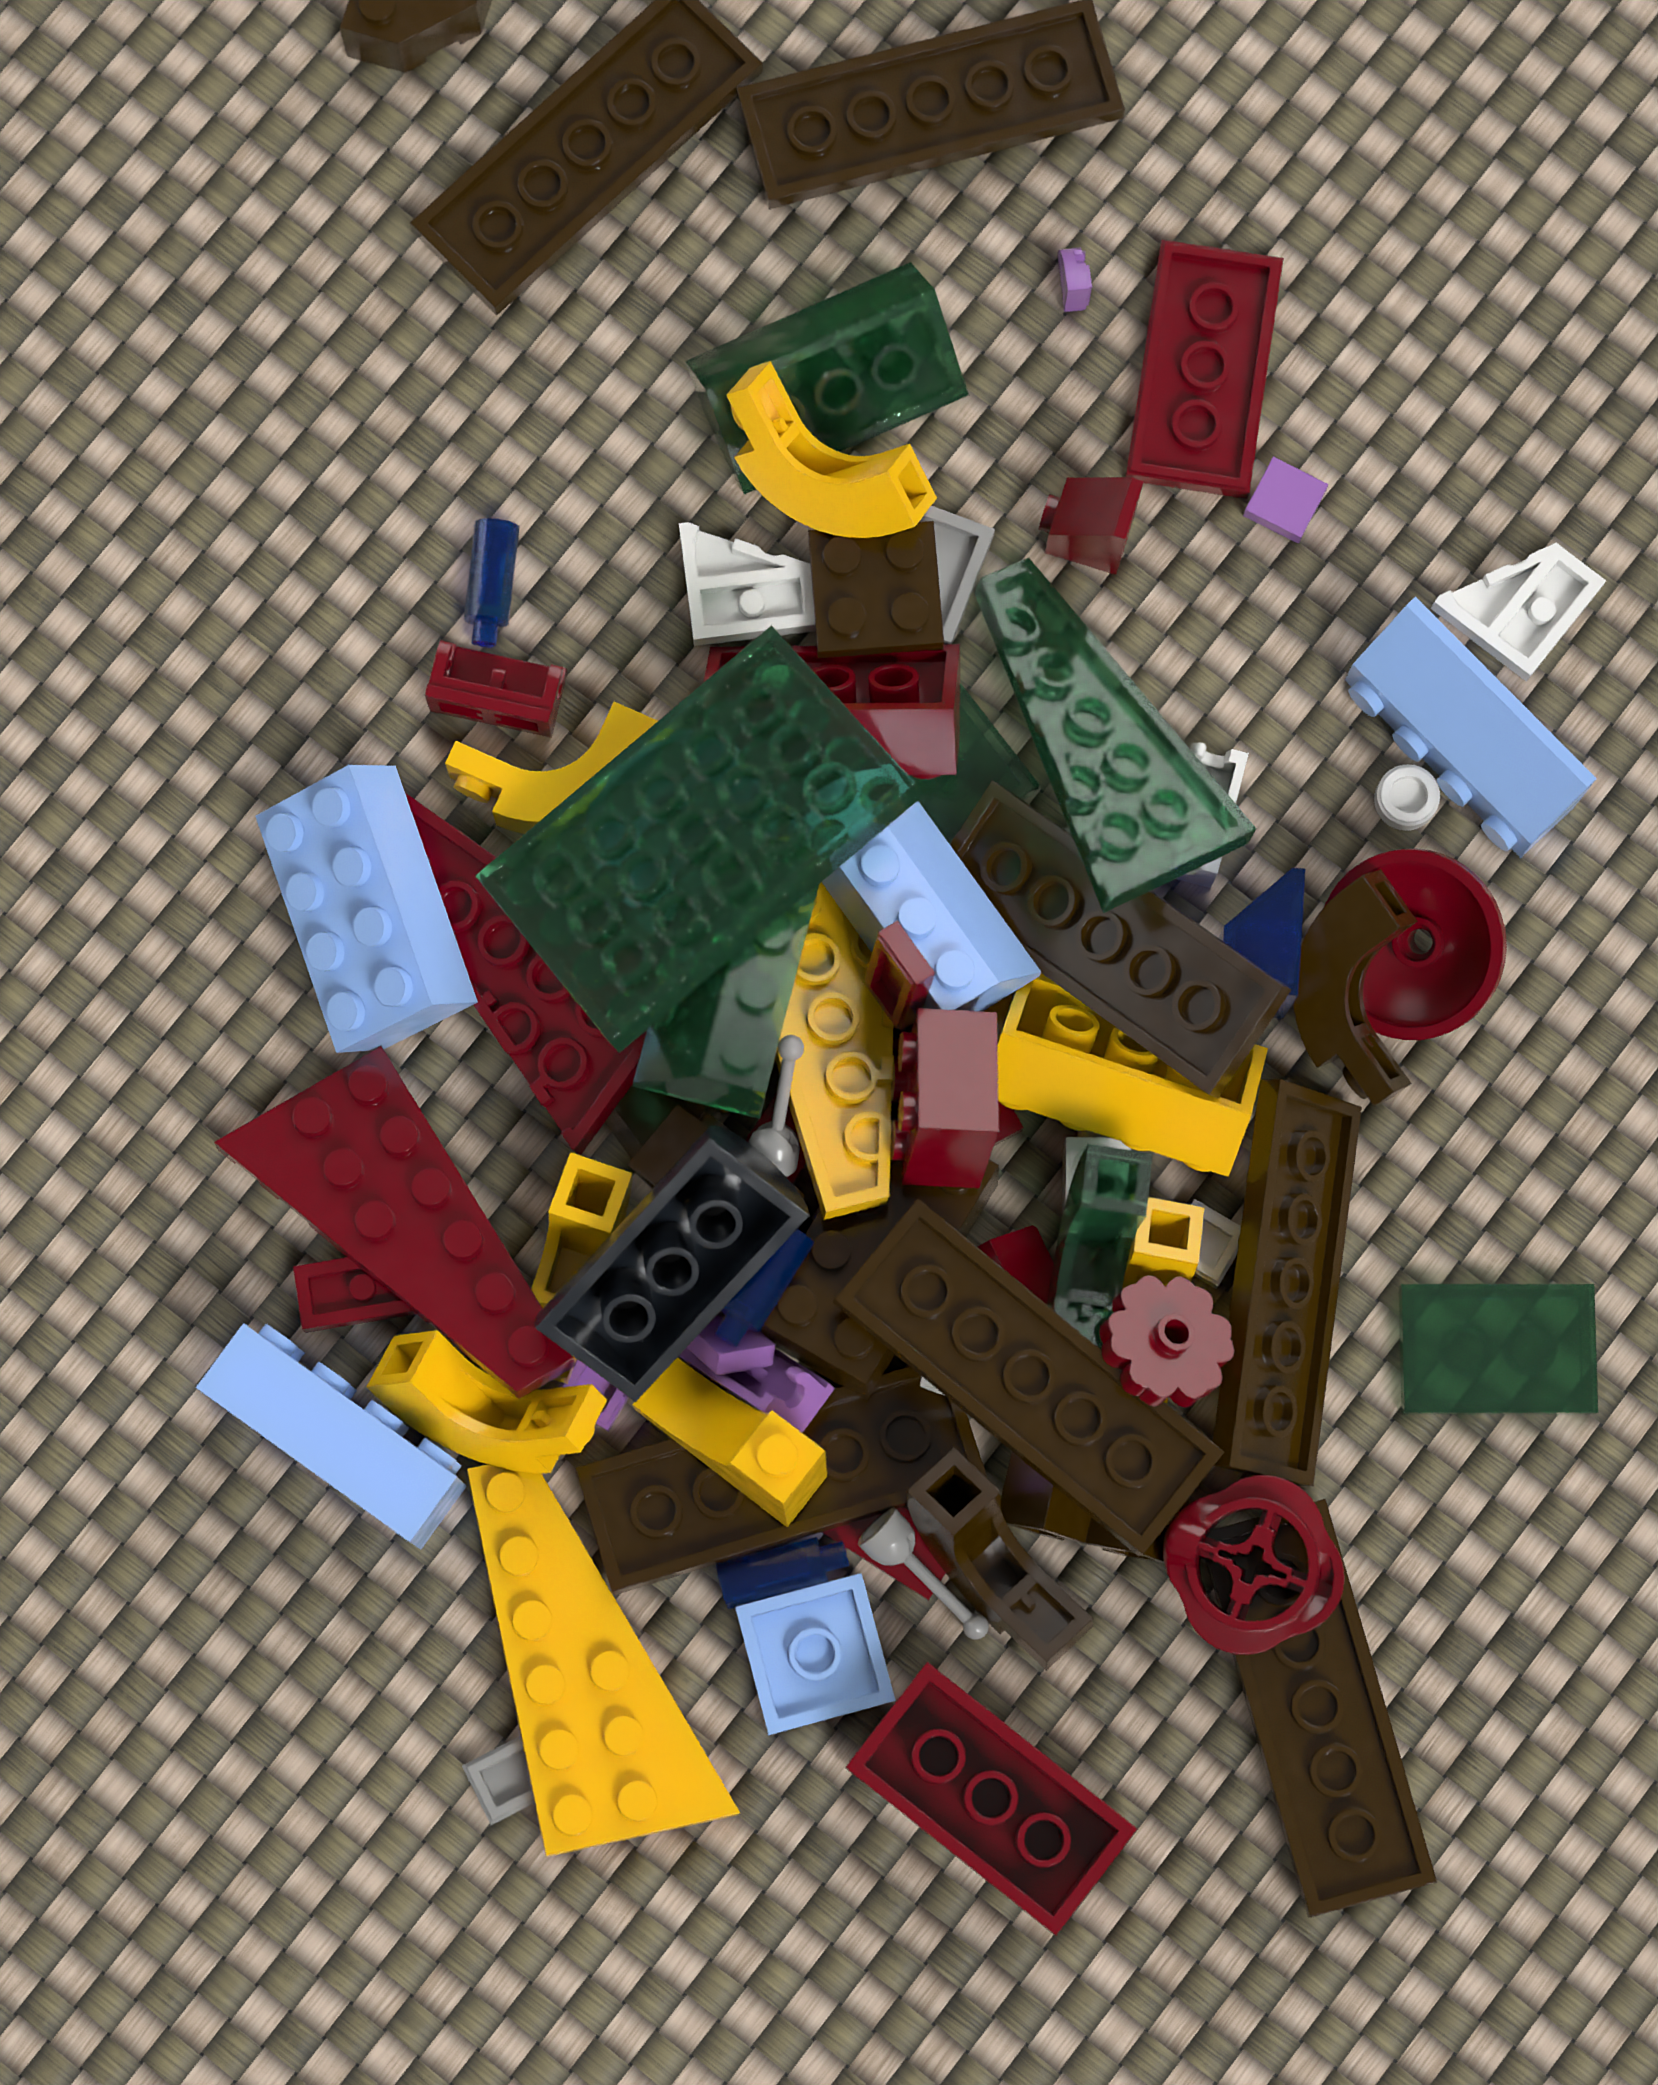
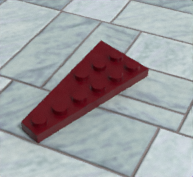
(521, 999)
(388, 1196)

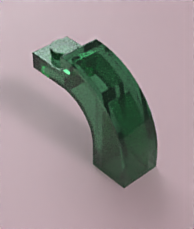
(1096, 1235)

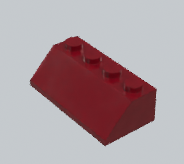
(898, 697)

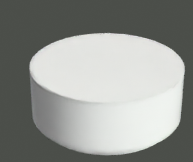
(1407, 797)

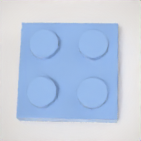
(815, 1654)

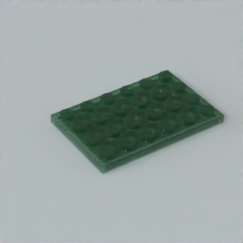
(697, 837)

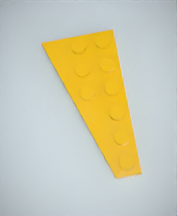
(846, 1067)
(591, 1710)

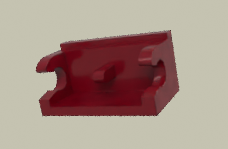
(495, 689)

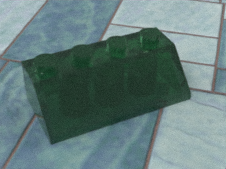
(845, 362)
(727, 1031)

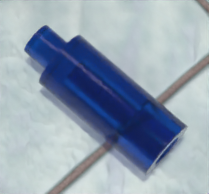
(491, 578)
(762, 1292)
(779, 1570)

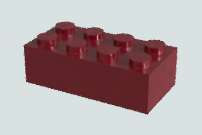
(991, 1798)

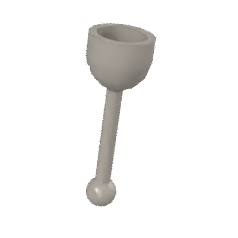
(776, 1138)
(891, 1543)

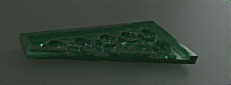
(1118, 769)

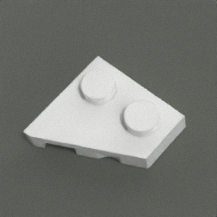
(742, 590)
(1522, 607)

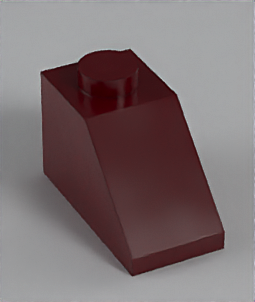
(1091, 520)

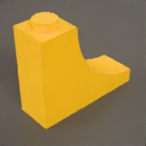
(741, 1444)

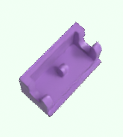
(780, 1387)

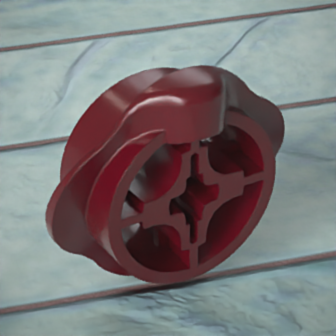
(1189, 1540)

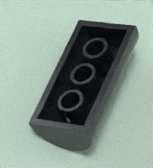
(674, 1261)

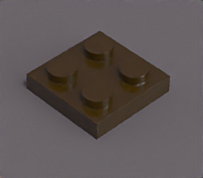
(876, 592)

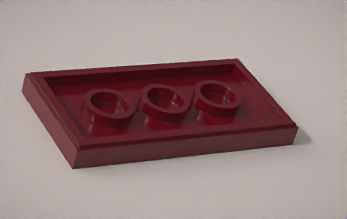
(1204, 369)

